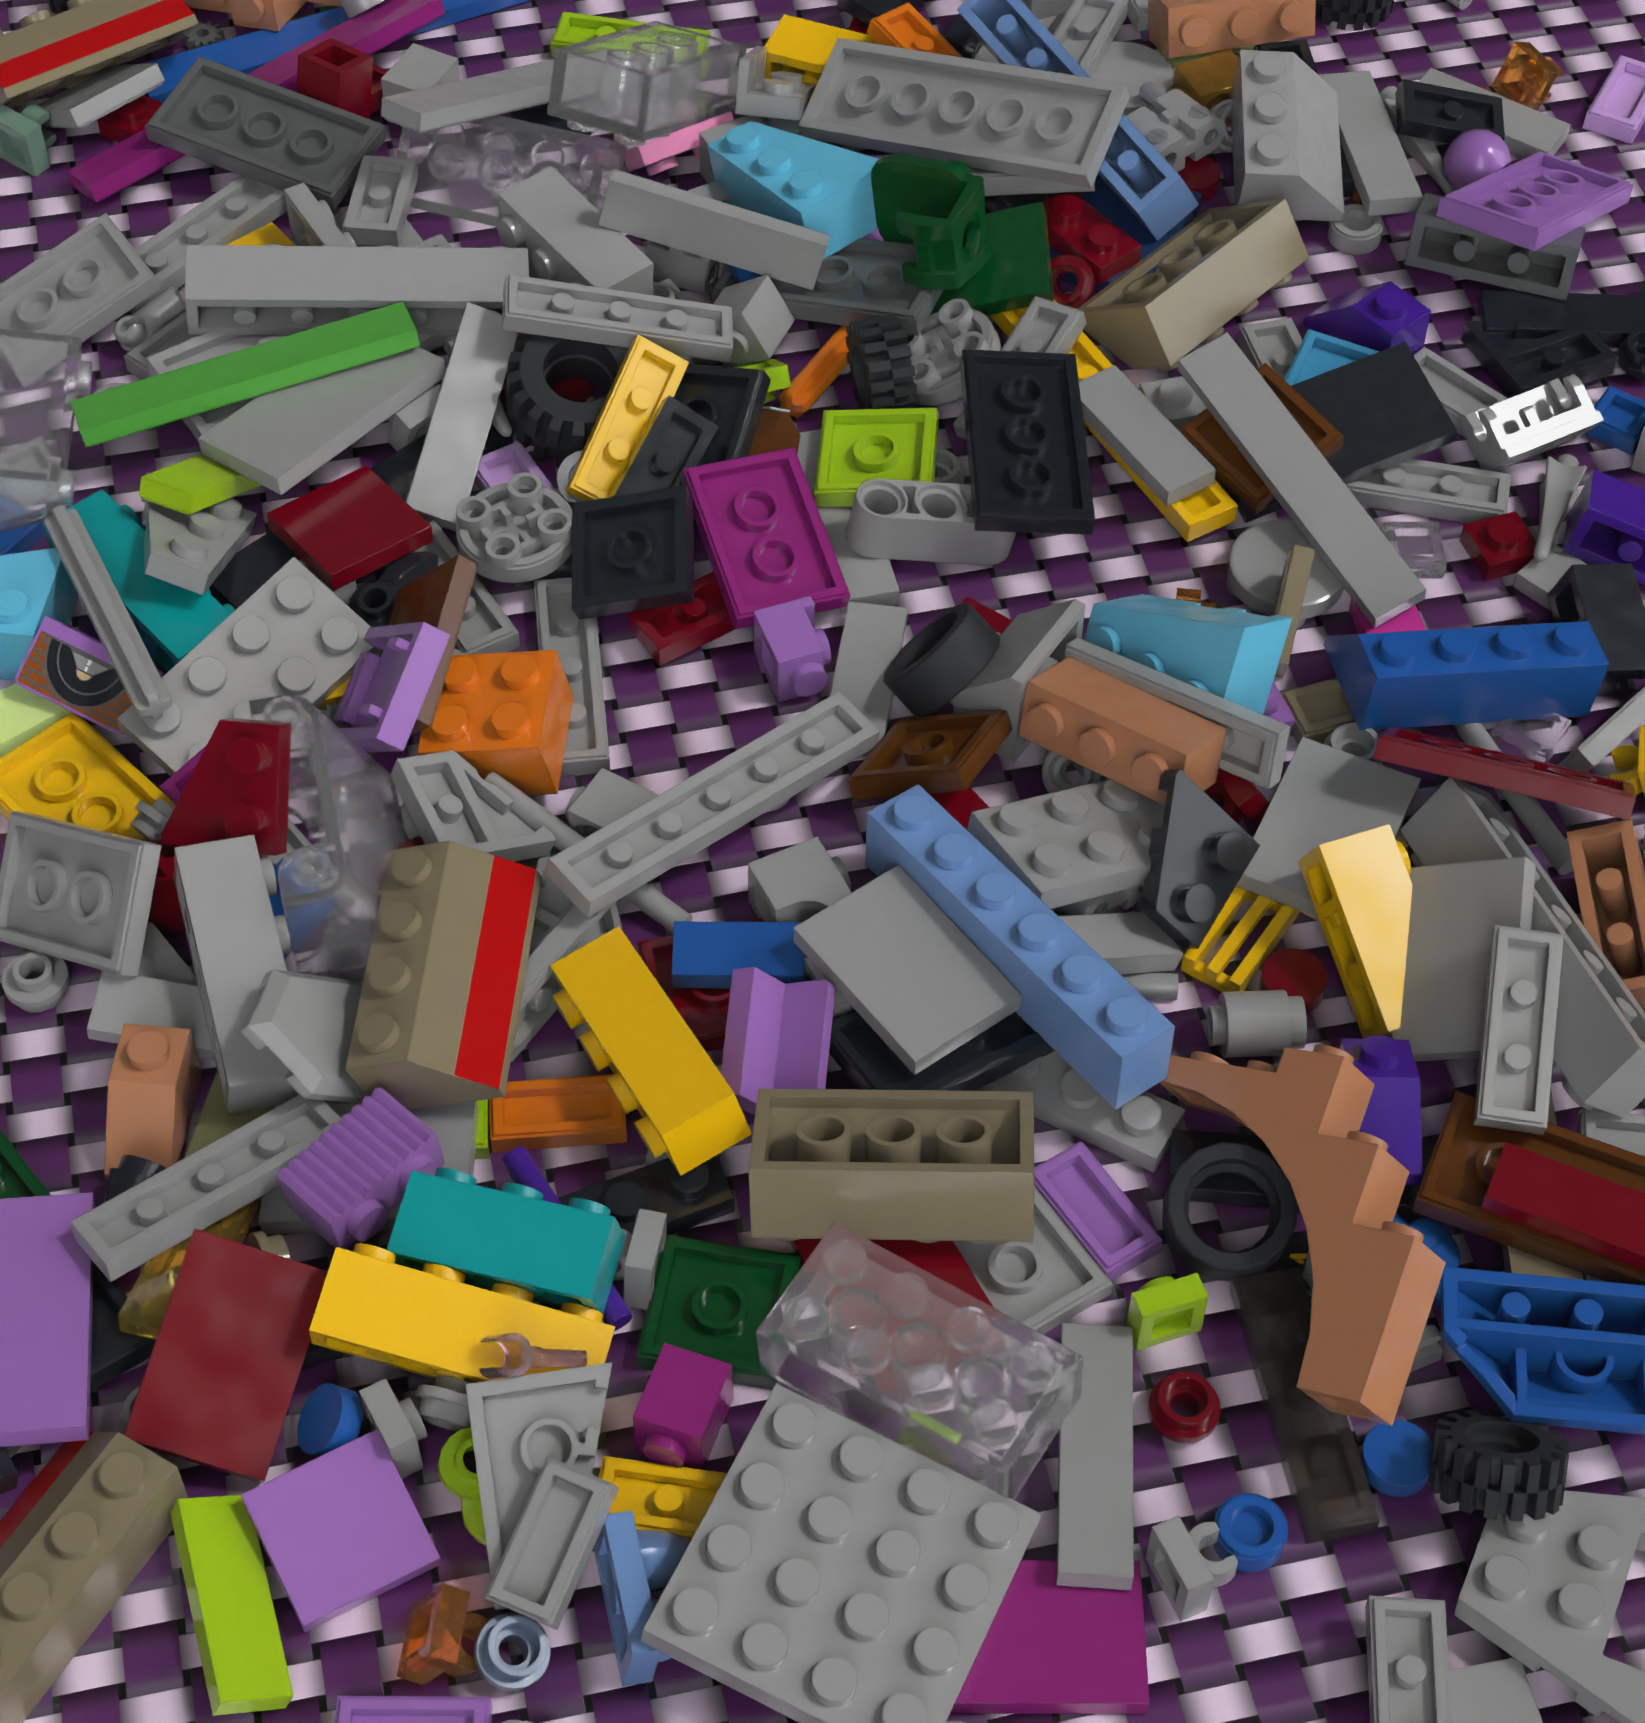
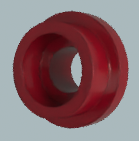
(1085, 280)
(1189, 1390)

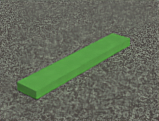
(245, 374)

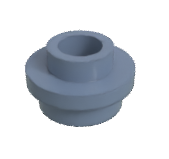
(527, 1636)

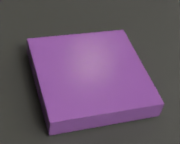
(340, 1530)

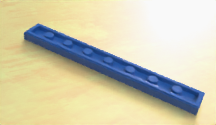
(262, 46)

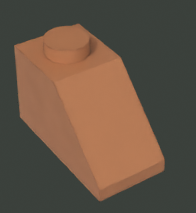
(151, 1094)

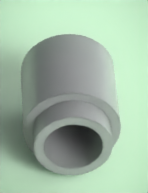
(1257, 1023)

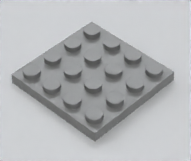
(840, 1573)

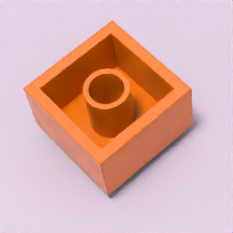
(505, 717)

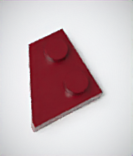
(237, 788)

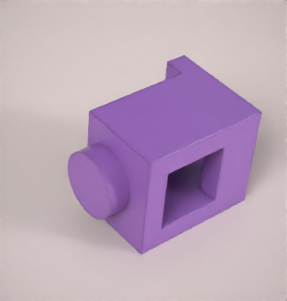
(791, 649)

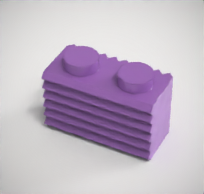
(359, 1170)

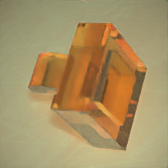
(1527, 76)
(435, 1636)

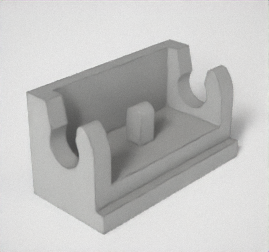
(1530, 423)

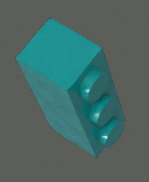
(508, 1237)

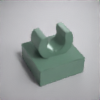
(24, 139)

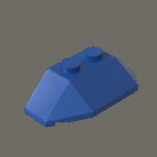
(1551, 1346)

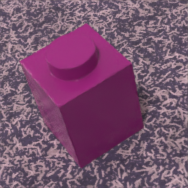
(682, 1408)

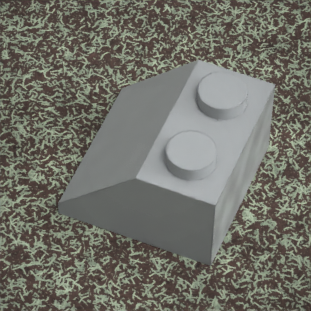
(1026, 649)

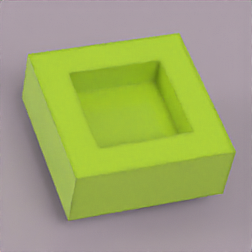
(1166, 1310)

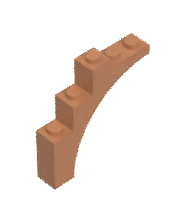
(1368, 1272)

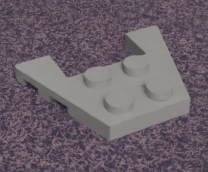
(1553, 1592)

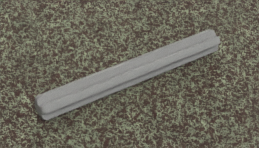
(108, 613)

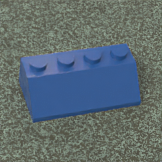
(1468, 674)

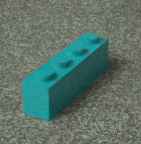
(164, 614)

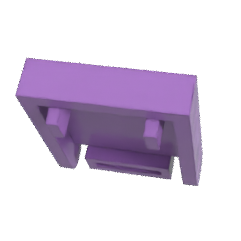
(390, 689)

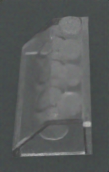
(474, 161)

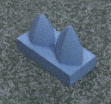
(629, 1568)

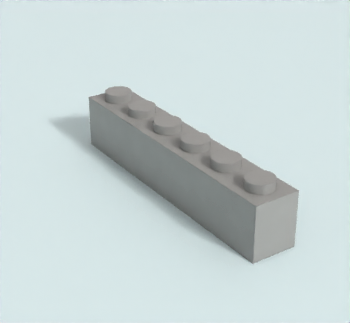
(305, 287)
(1598, 1018)

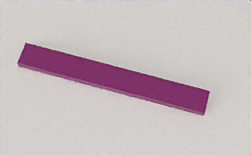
(139, 157)

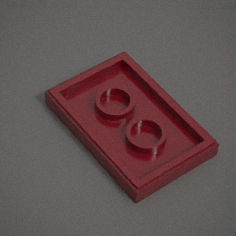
(226, 1357)

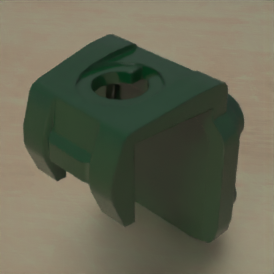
(937, 211)

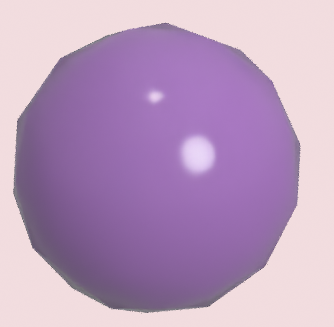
(1474, 156)

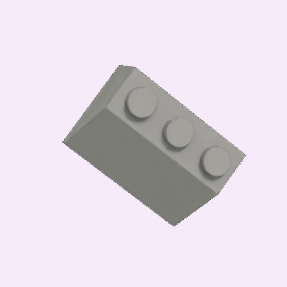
(1286, 136)

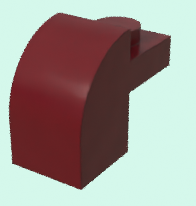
(341, 77)

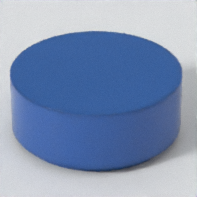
(329, 1419)
(1397, 1458)
(1251, 1530)

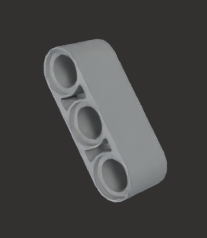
(921, 524)

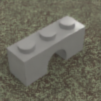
(796, 887)

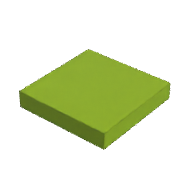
(873, 446)

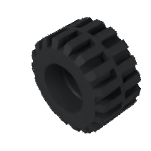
(539, 414)

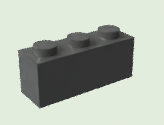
(1476, 256)

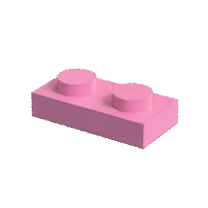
(660, 153)

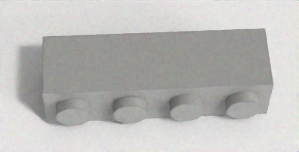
(232, 946)

